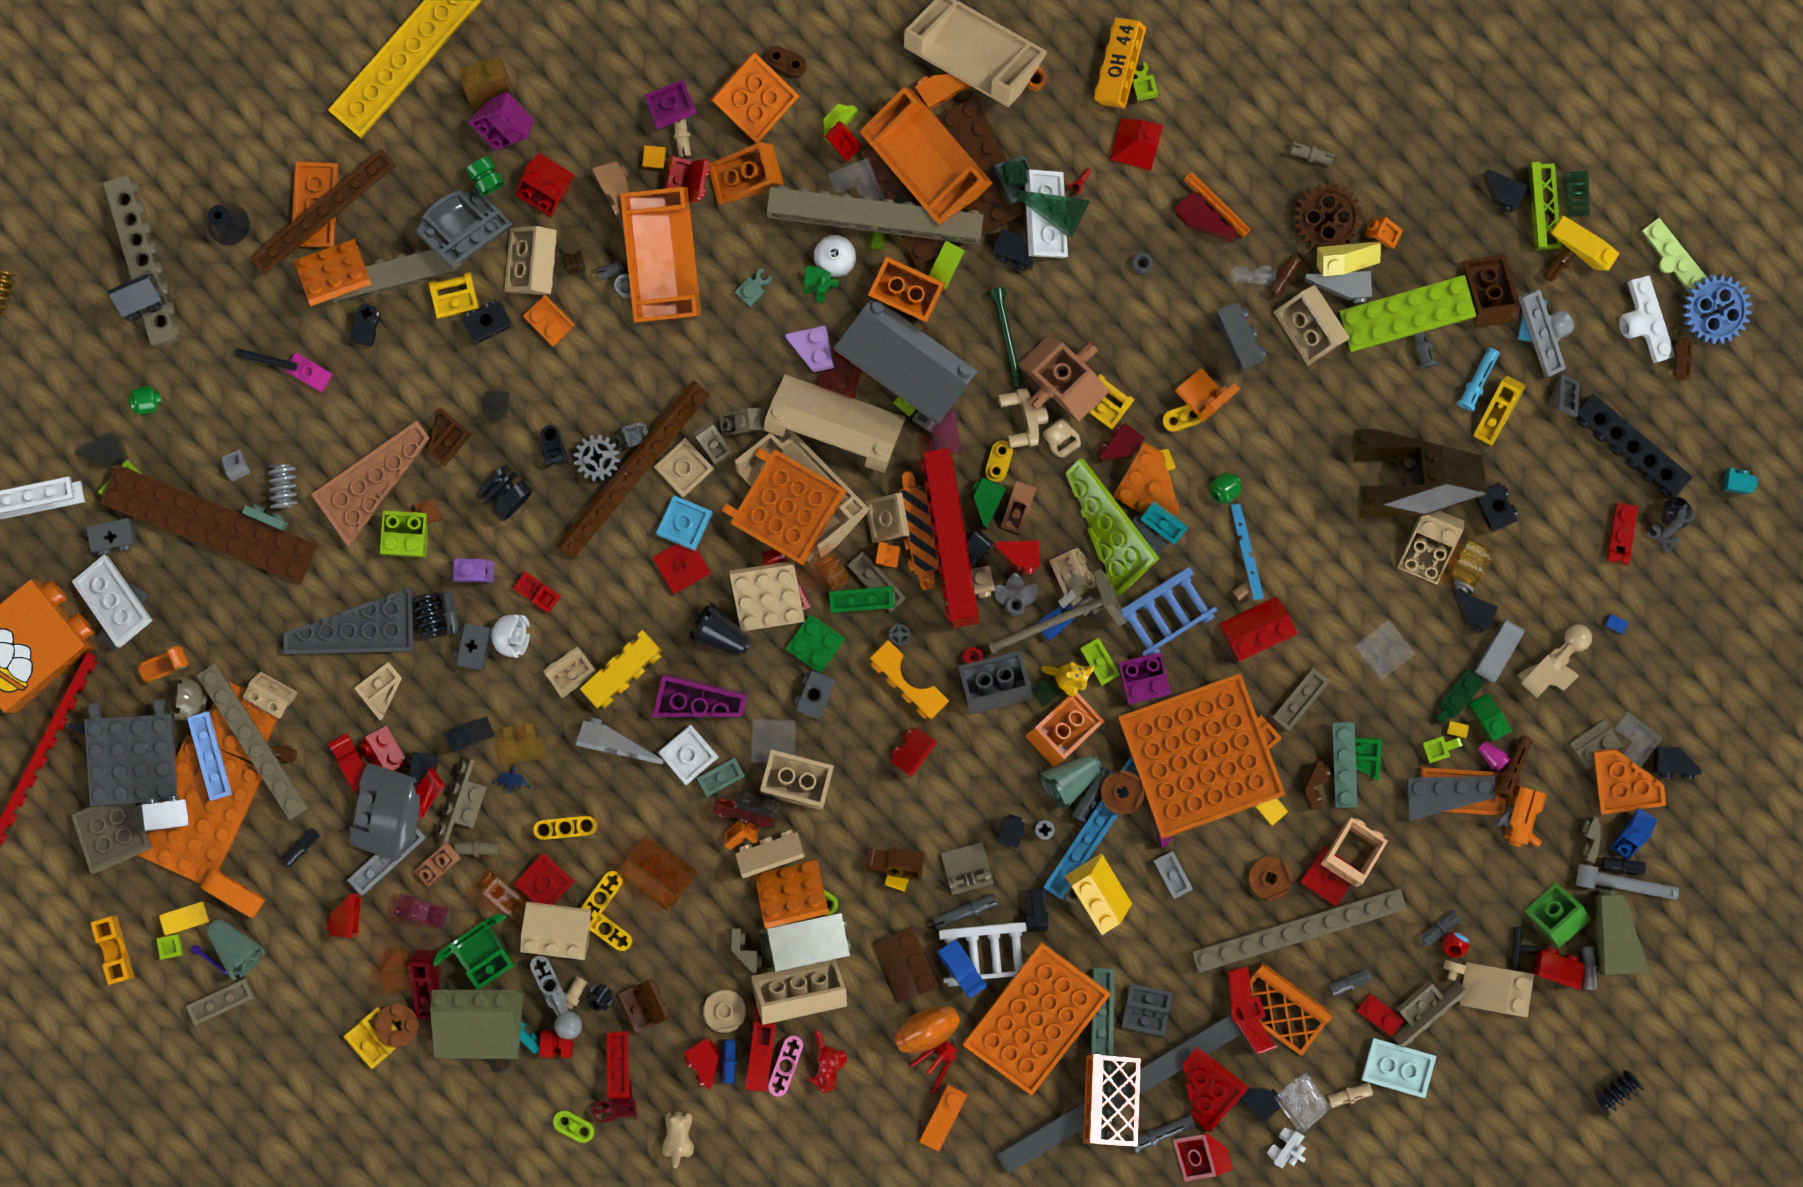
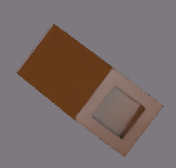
(1317, 776)

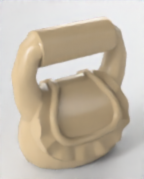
(1058, 433)

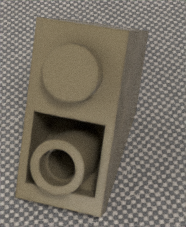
(743, 421)

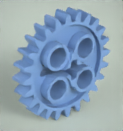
(1710, 291)

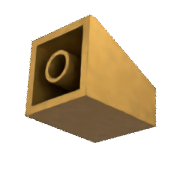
(484, 81)

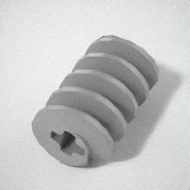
(282, 486)

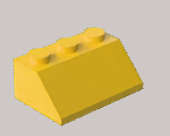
(1100, 893)

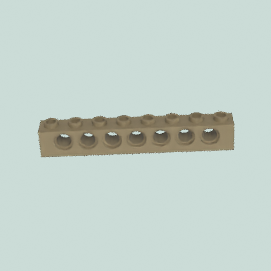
(115, 191)

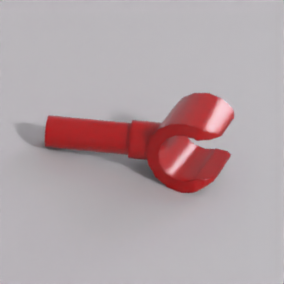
(1080, 181)

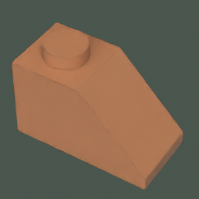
(1018, 507)

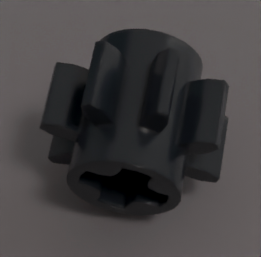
(599, 997)

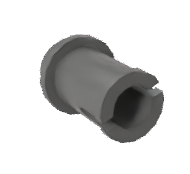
(611, 270)

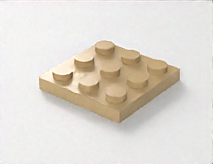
(767, 596)

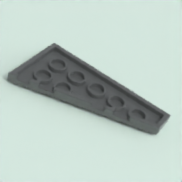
(367, 628)

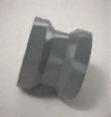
(901, 632)

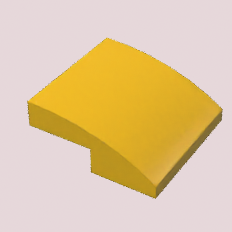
(365, 1043)

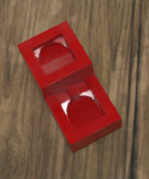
(536, 591)

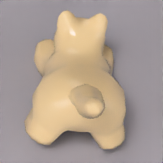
(677, 1141)

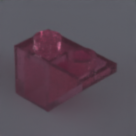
(420, 911)

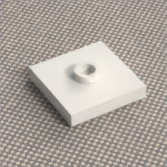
(688, 754)

